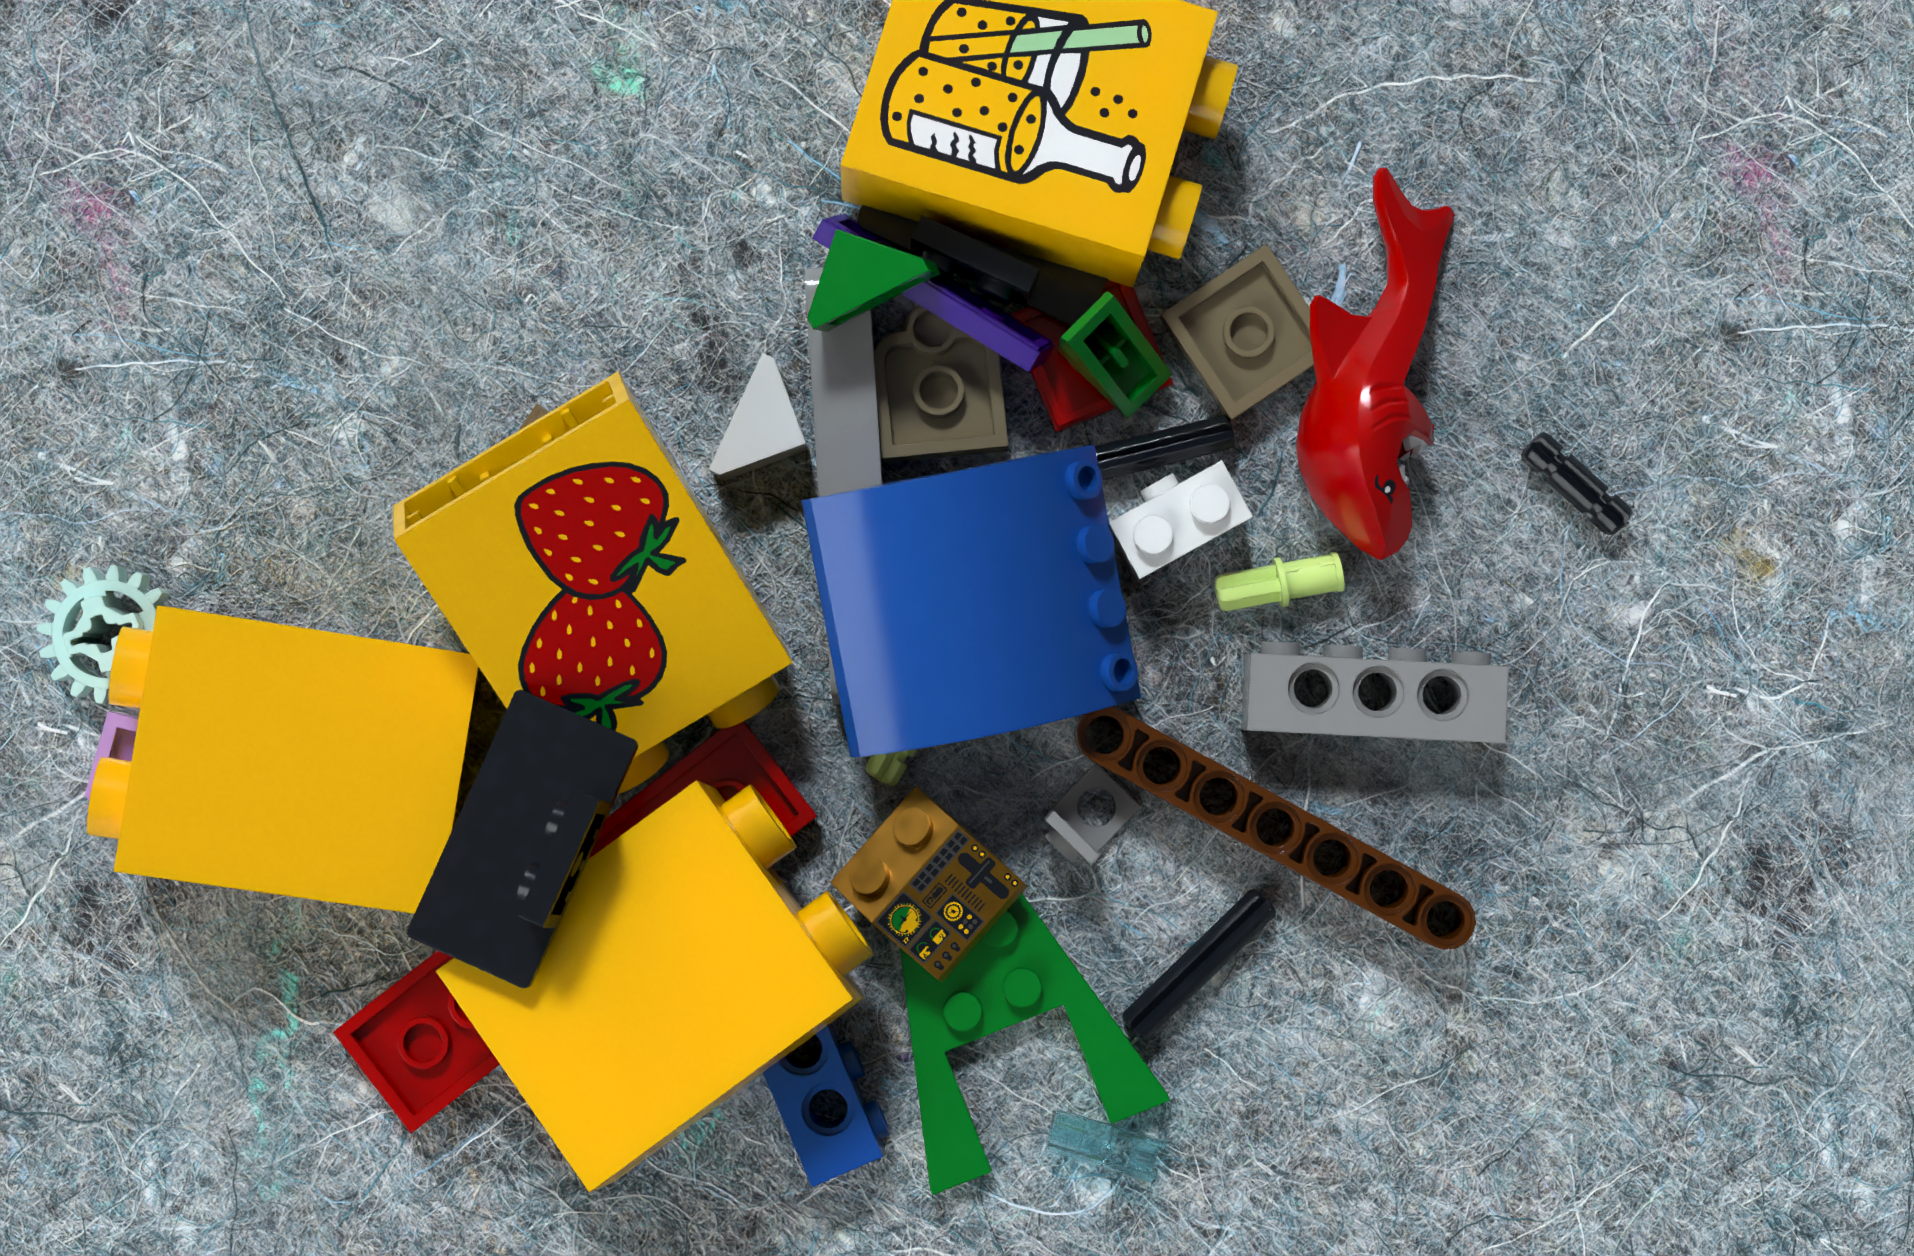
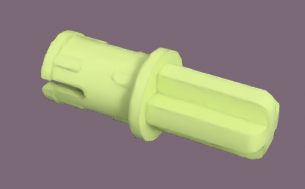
(1279, 582)

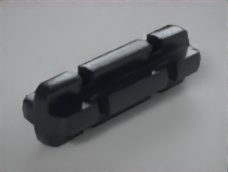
(1576, 483)

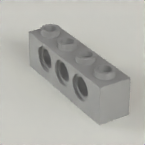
(1474, 714)

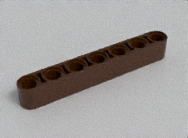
(1304, 833)

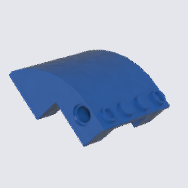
(972, 601)

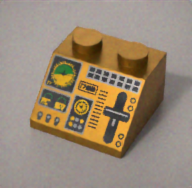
(928, 884)

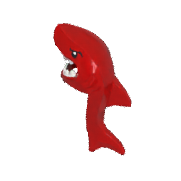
(1359, 409)

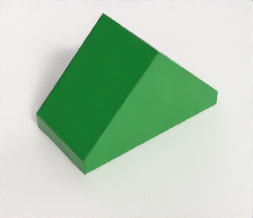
(861, 277)
(1114, 355)

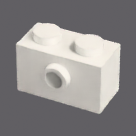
(1177, 519)

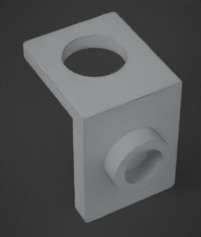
(1075, 837)

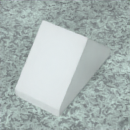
(761, 427)

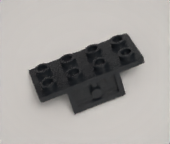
(522, 839)

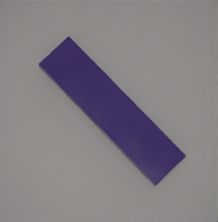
(959, 306)

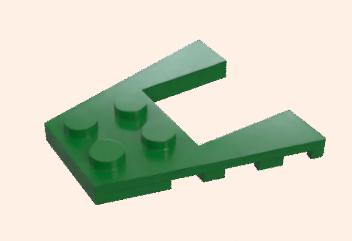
(1001, 982)

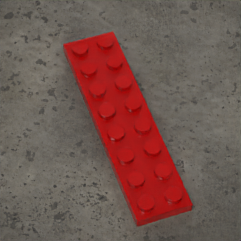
(416, 1035)

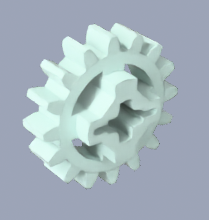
(99, 611)

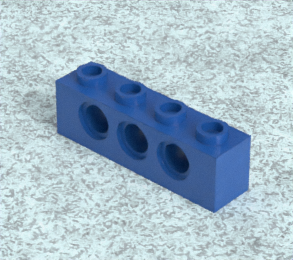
(822, 1145)

